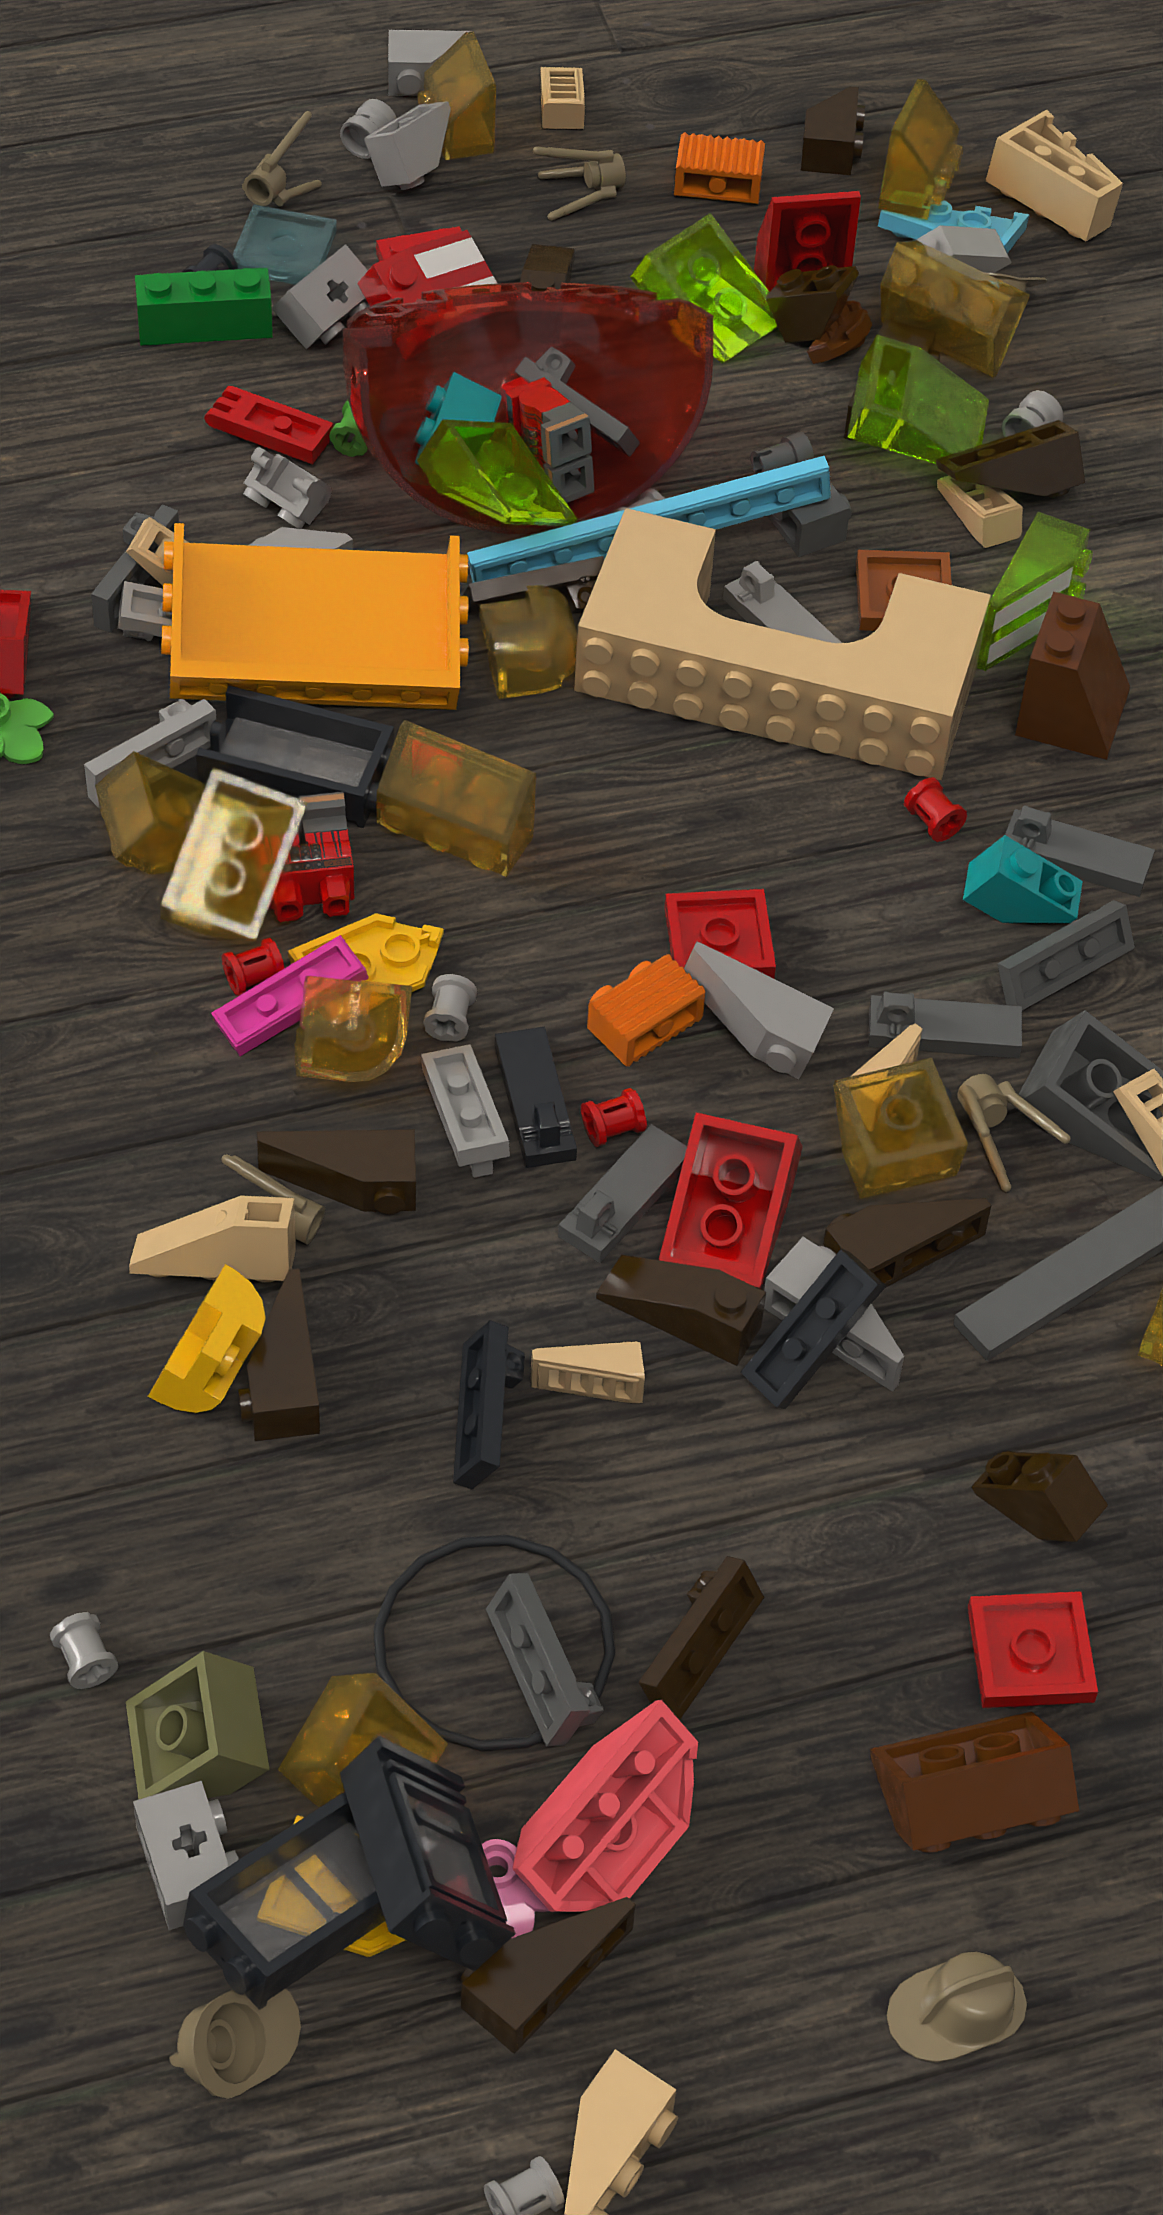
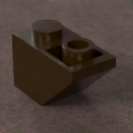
(831, 134)
(810, 301)
(1042, 1493)

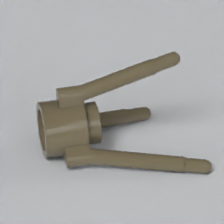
(603, 172)
(269, 179)
(987, 1107)
(307, 1212)

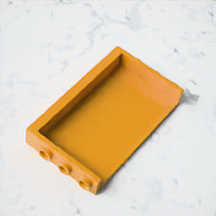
(316, 623)

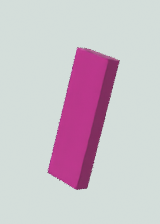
(278, 1000)

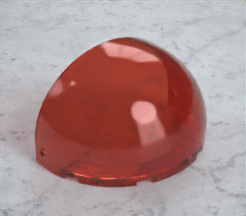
(632, 358)

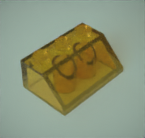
(920, 155)
(963, 305)
(457, 799)
(232, 858)

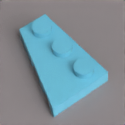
(913, 227)

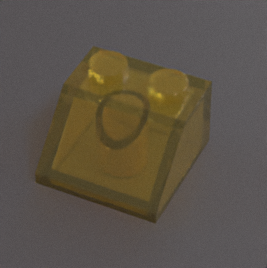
(468, 86)
(148, 812)
(898, 1128)
(343, 1724)

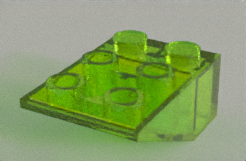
(914, 404)

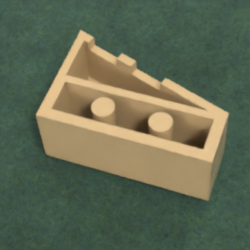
(1054, 177)

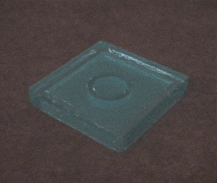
(284, 243)

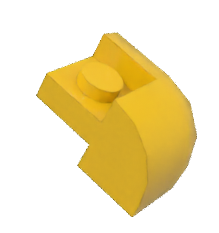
(212, 1346)

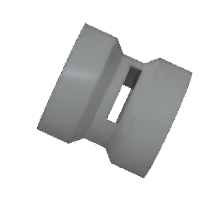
(369, 118)
(1034, 410)

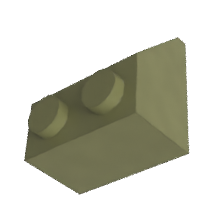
(197, 1728)

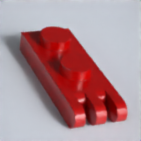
(270, 424)

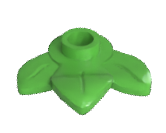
(18, 729)

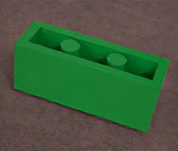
(204, 306)

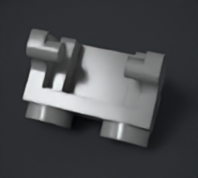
(288, 486)

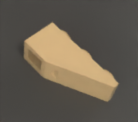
(244, 1232)
(616, 2124)

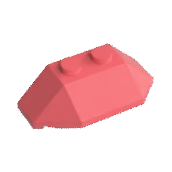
(611, 1815)

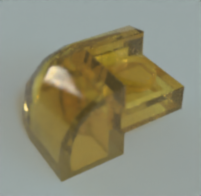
(530, 642)
(350, 1028)

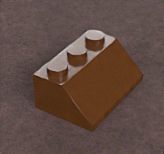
(976, 1781)

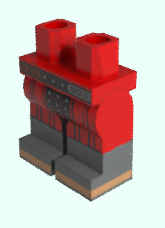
(548, 428)
(321, 866)

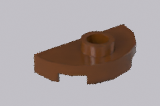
(844, 334)

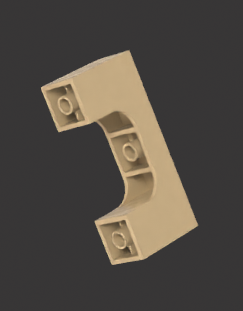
(869, 700)

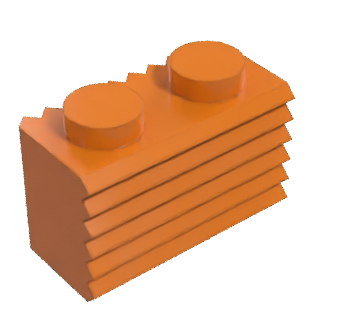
(719, 168)
(645, 1009)

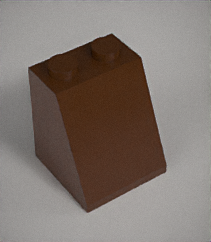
(1073, 680)

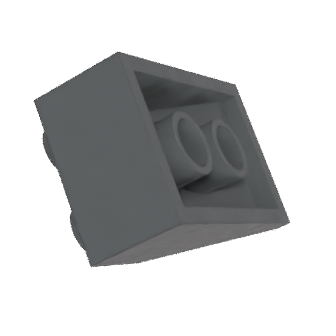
(1076, 1087)

